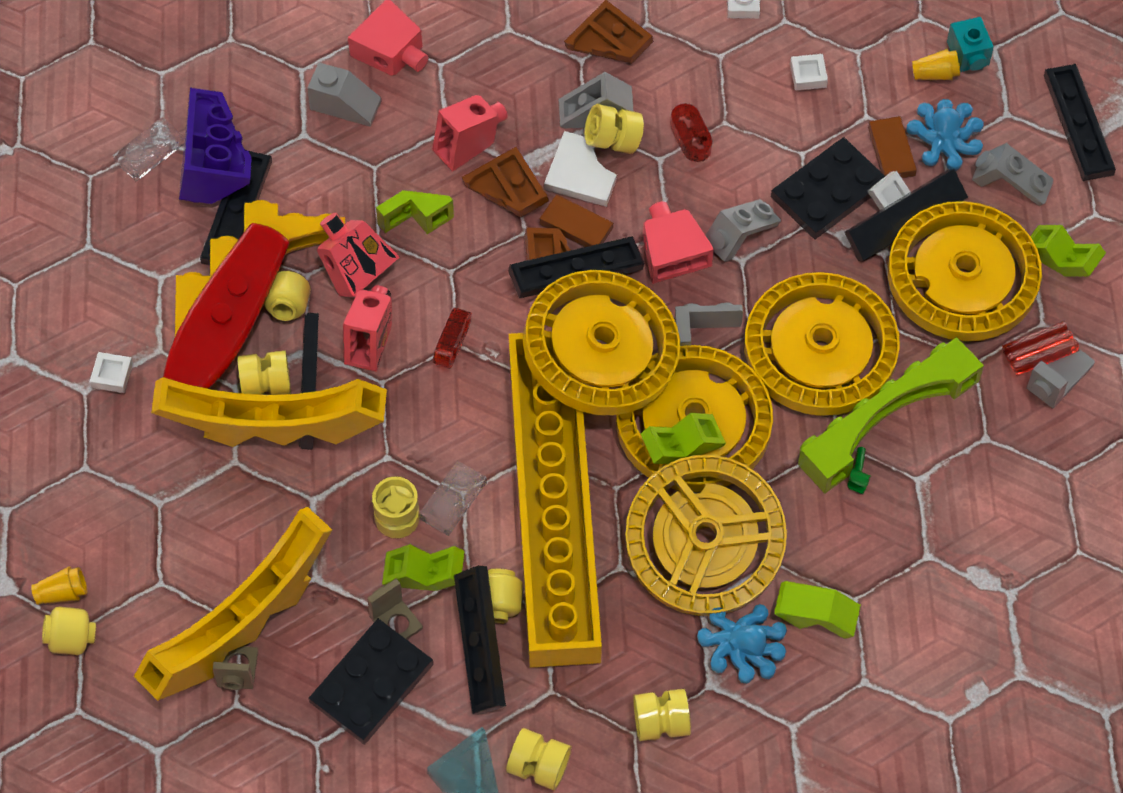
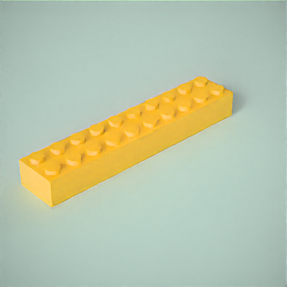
(554, 522)

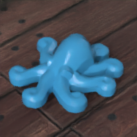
(946, 132)
(744, 643)

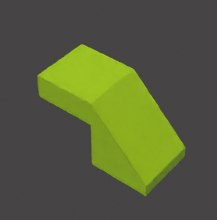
(427, 209)
(1062, 254)
(689, 437)
(423, 570)
(813, 605)

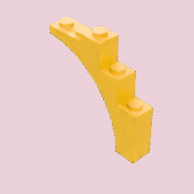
(298, 229)
(236, 417)
(241, 616)

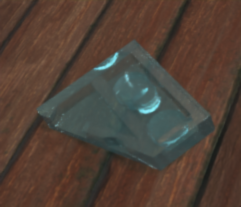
(466, 767)

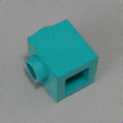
(971, 43)

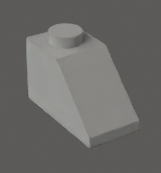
(600, 90)
(342, 95)

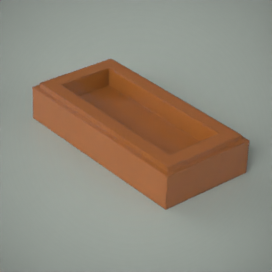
(892, 147)
(576, 222)

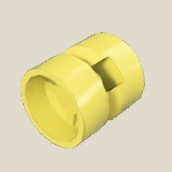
(616, 129)
(264, 374)
(395, 507)
(661, 714)
(538, 759)

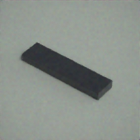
(1079, 122)
(230, 214)
(883, 226)
(536, 274)
(309, 365)
(479, 640)

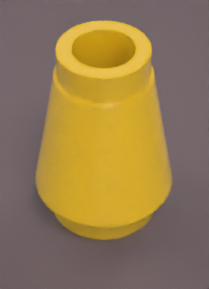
(937, 66)
(60, 587)

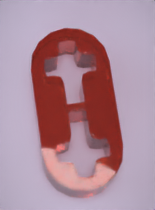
(685, 135)
(452, 338)

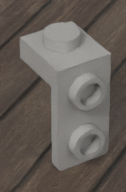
(1016, 170)
(736, 223)
(712, 316)
(1056, 379)

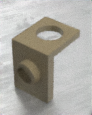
(388, 603)
(235, 675)

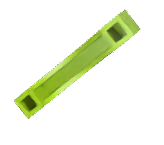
(947, 371)

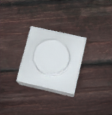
(743, 8)
(808, 72)
(888, 190)
(111, 372)

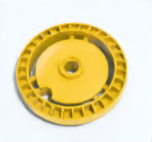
(969, 239)
(597, 364)
(815, 365)
(695, 392)
(700, 562)

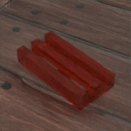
(1038, 344)

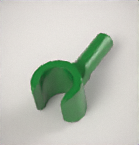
(859, 480)

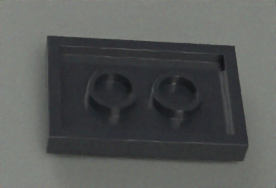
(827, 188)
(371, 681)

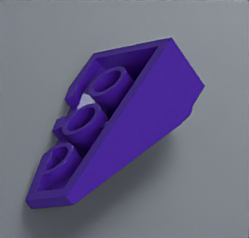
(213, 150)

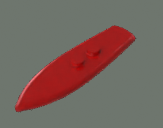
(226, 308)

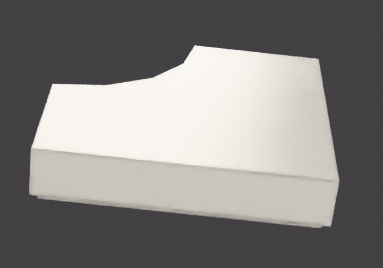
(578, 172)

